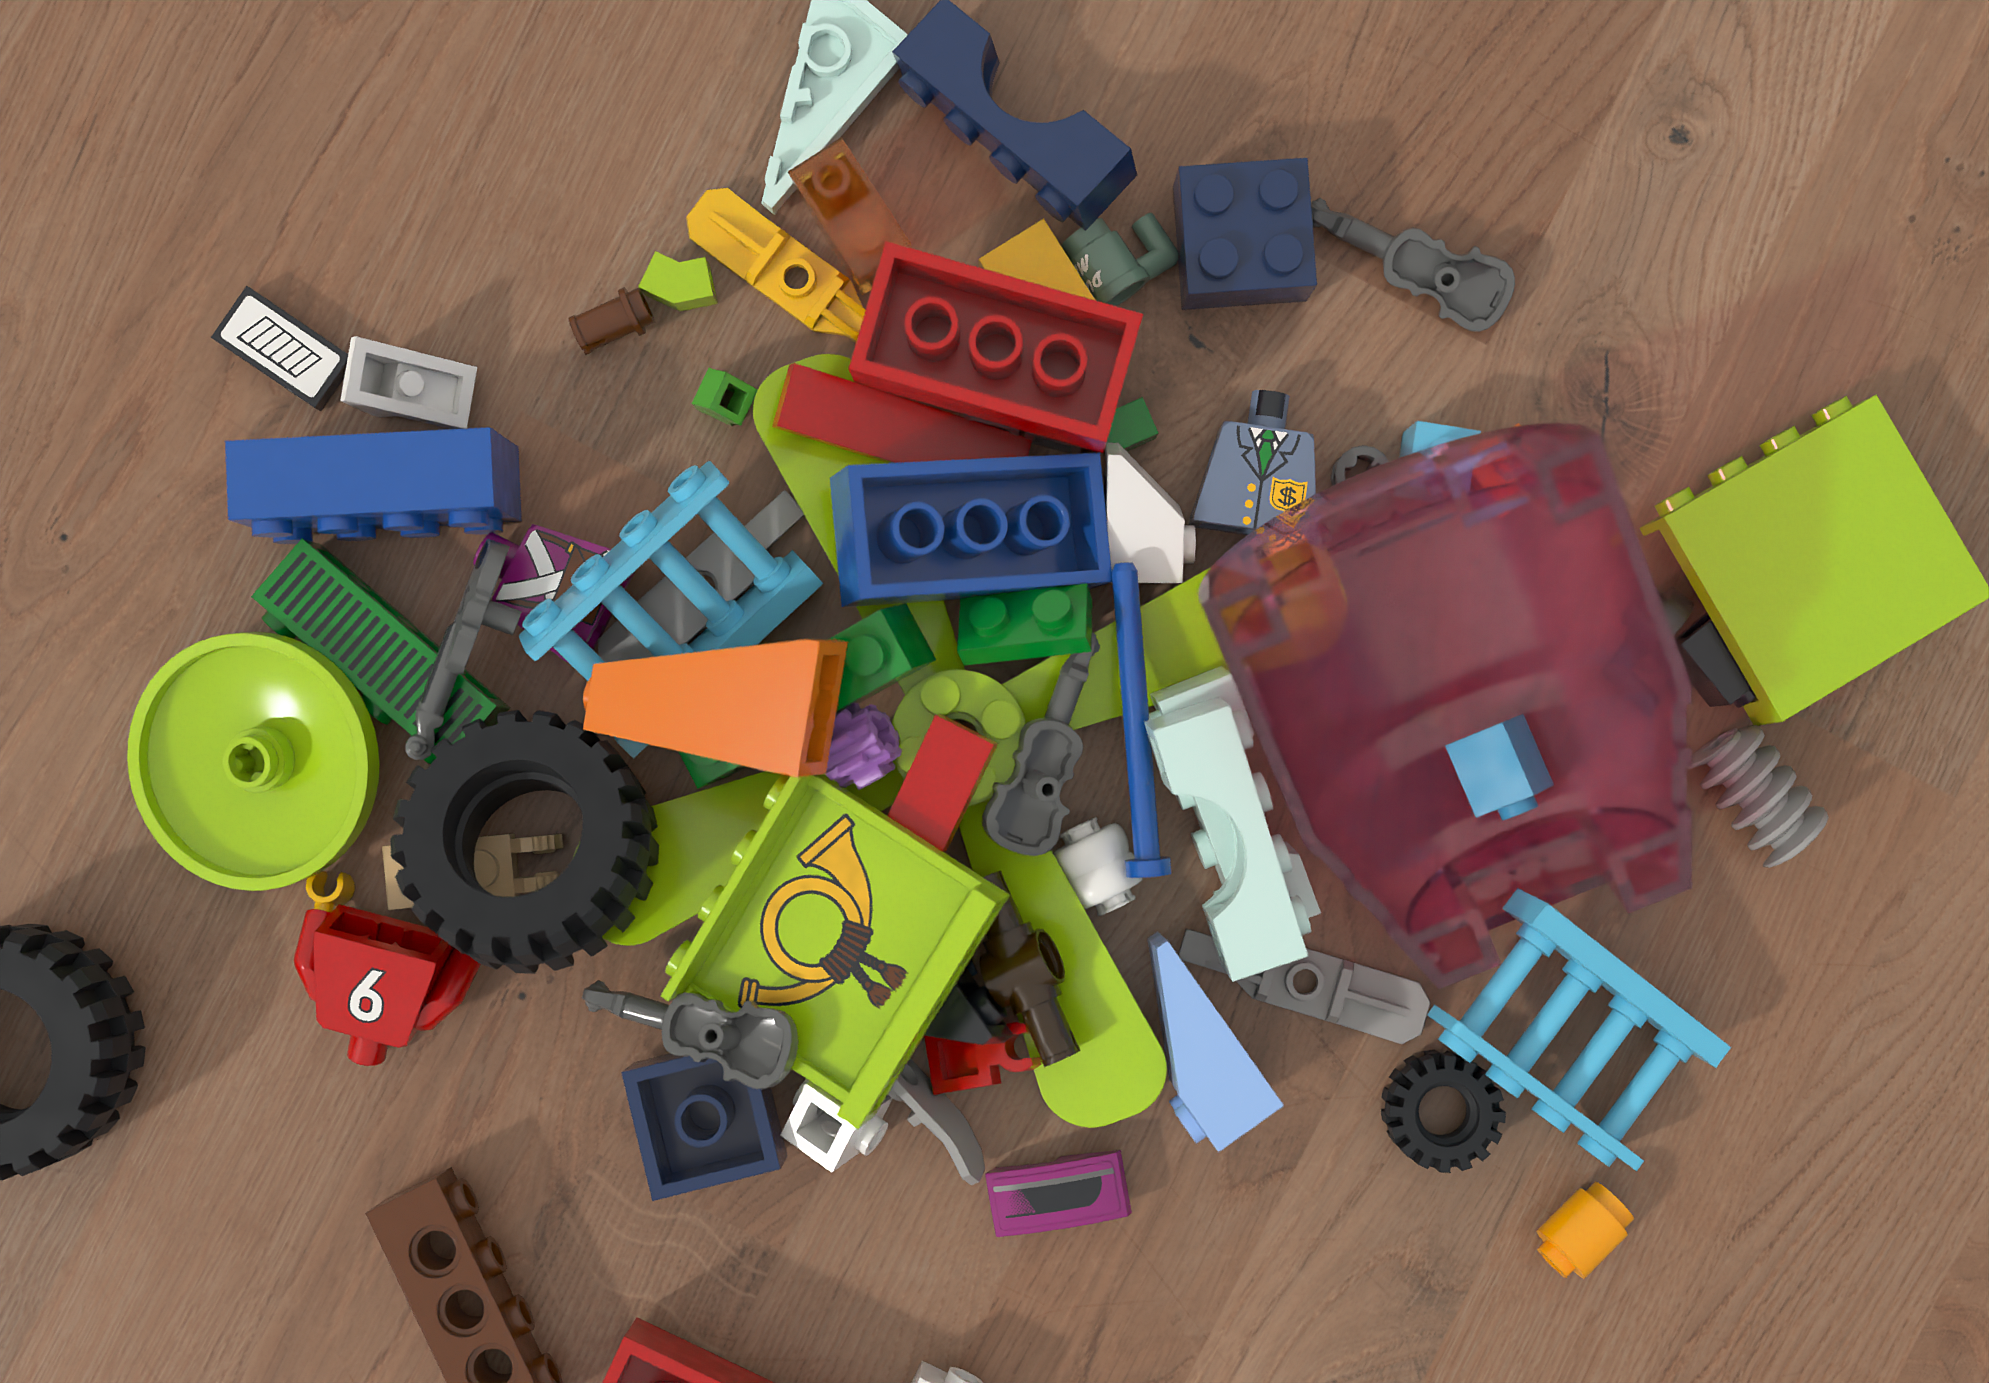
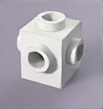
(823, 1134)

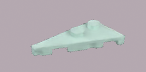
(837, 73)

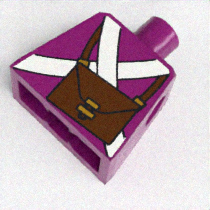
(543, 571)

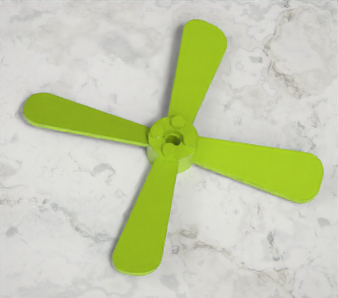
(1119, 1057)

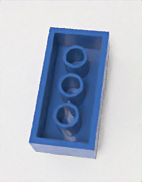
(373, 483)
(969, 527)

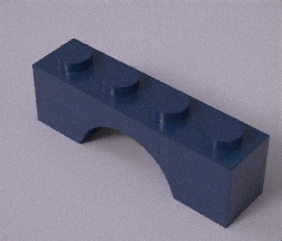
(1068, 161)

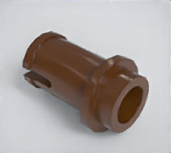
(612, 320)

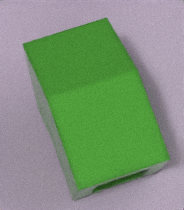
(712, 390)

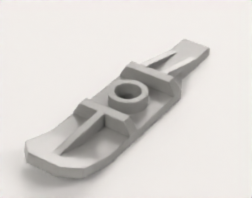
(711, 559)
(1342, 995)
(941, 1119)

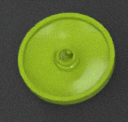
(253, 760)

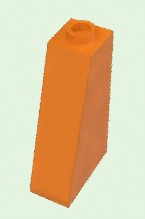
(735, 705)

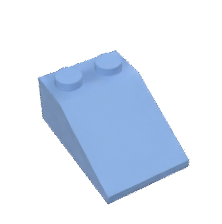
(1213, 1075)

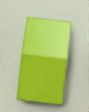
(679, 284)

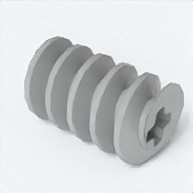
(1761, 792)

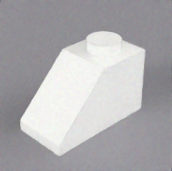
(1144, 521)

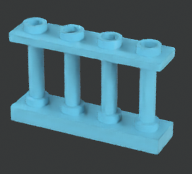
(777, 592)
(1632, 1006)

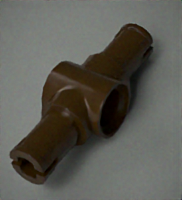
(1025, 973)

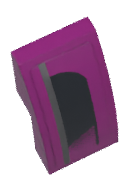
(1058, 1193)

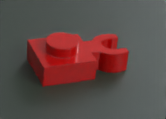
(967, 1065)

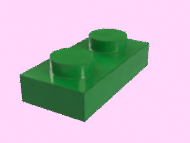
(1025, 624)

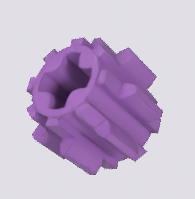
(862, 746)

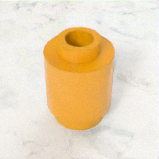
(1584, 1231)

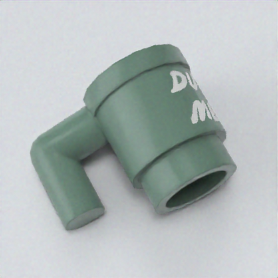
(1110, 266)

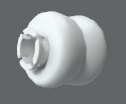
(1096, 865)

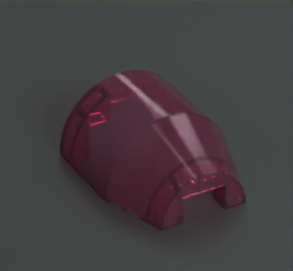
(1433, 609)

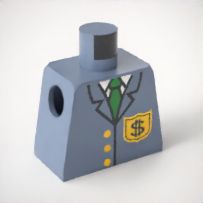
(1255, 469)

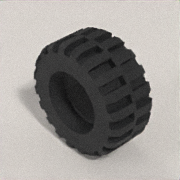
(464, 791)
(88, 1040)

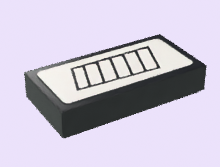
(282, 348)

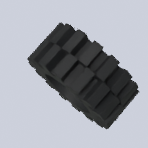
(1474, 1133)

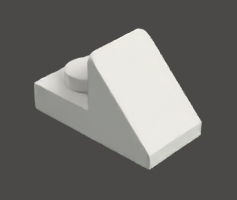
(407, 384)

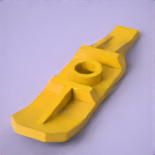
(764, 254)

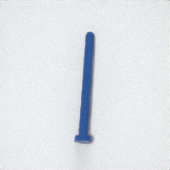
(1135, 709)

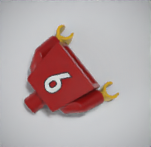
(375, 972)

